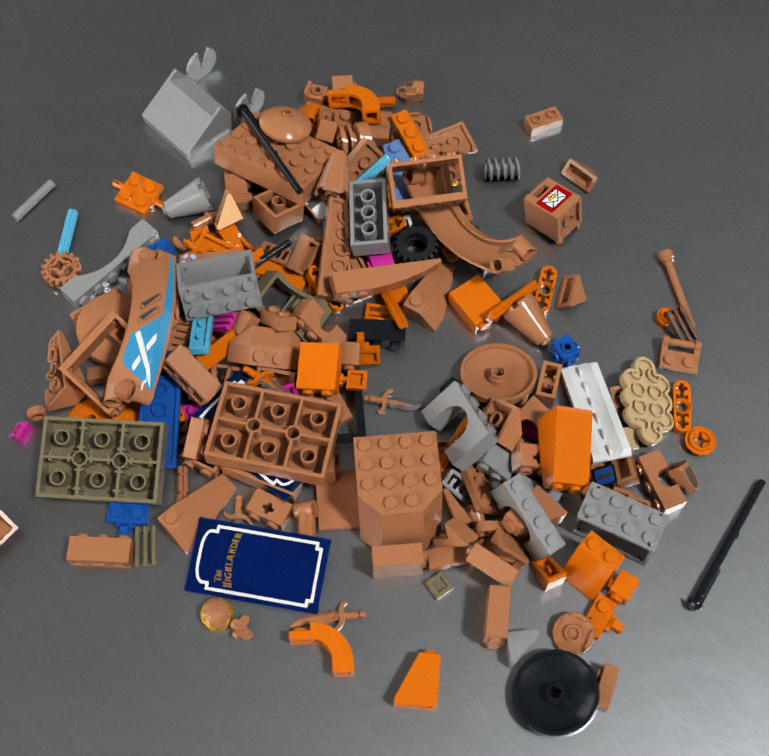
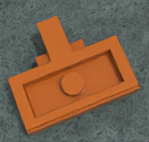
(368, 354)
(602, 616)

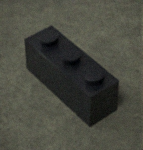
(378, 332)

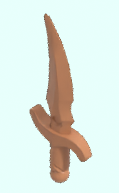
(328, 617)

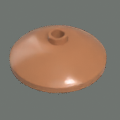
(285, 124)

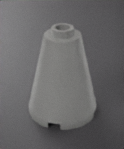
(189, 200)

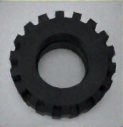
(418, 237)

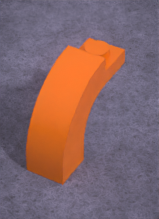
(358, 98)
(233, 236)
(331, 640)

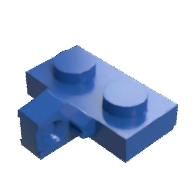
(128, 516)

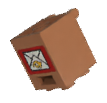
(553, 210)

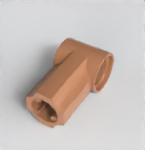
(305, 513)

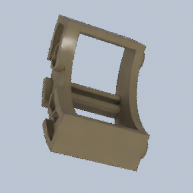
(296, 297)

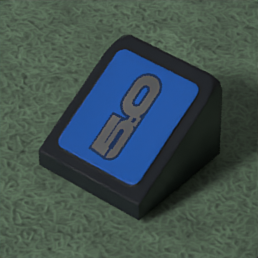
(605, 476)

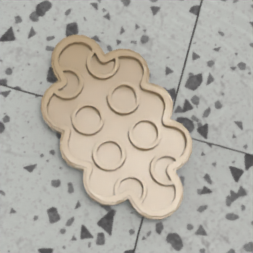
(646, 401)

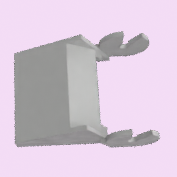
(189, 115)

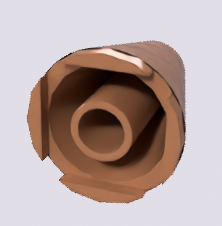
(335, 177)
(529, 320)

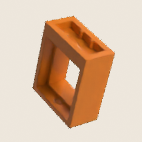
(218, 348)

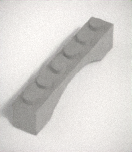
(83, 288)

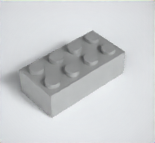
(369, 217)

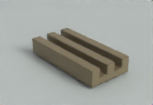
(153, 529)

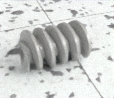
(501, 168)

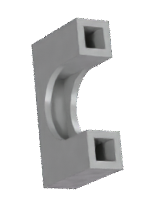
(478, 435)
(543, 535)

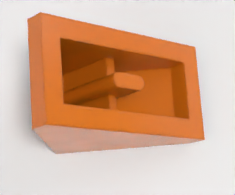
(549, 572)

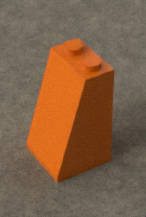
(565, 448)

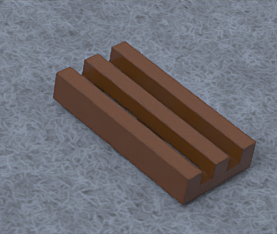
(684, 324)

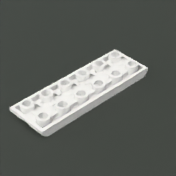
(589, 391)

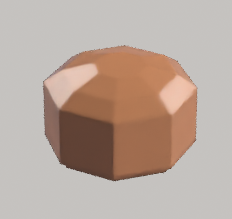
(36, 413)

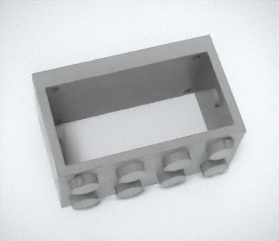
(218, 285)
(621, 522)

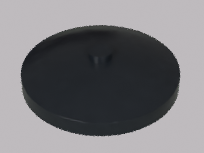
(556, 693)

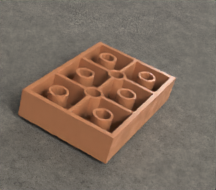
(247, 157)
(274, 433)

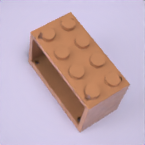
(416, 163)

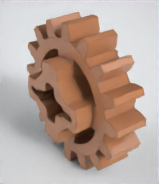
(60, 269)

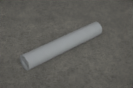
(33, 200)

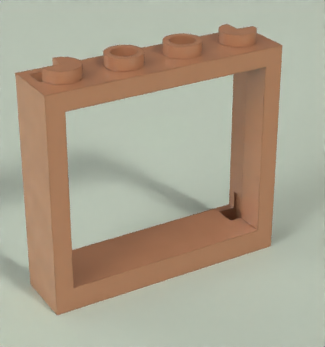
(84, 350)

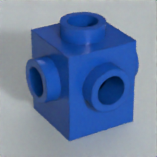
(565, 351)

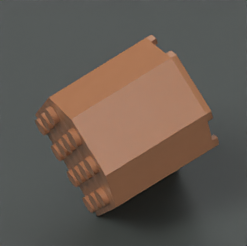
(398, 488)

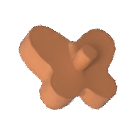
(240, 628)

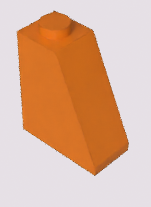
(421, 683)

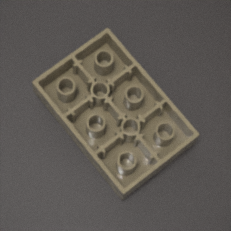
(102, 460)

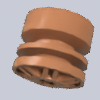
(348, 138)

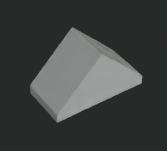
(517, 643)

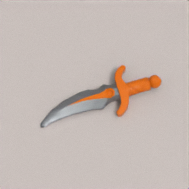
(261, 378)

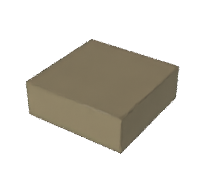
(439, 585)

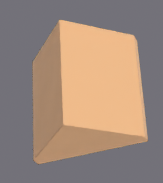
(228, 212)

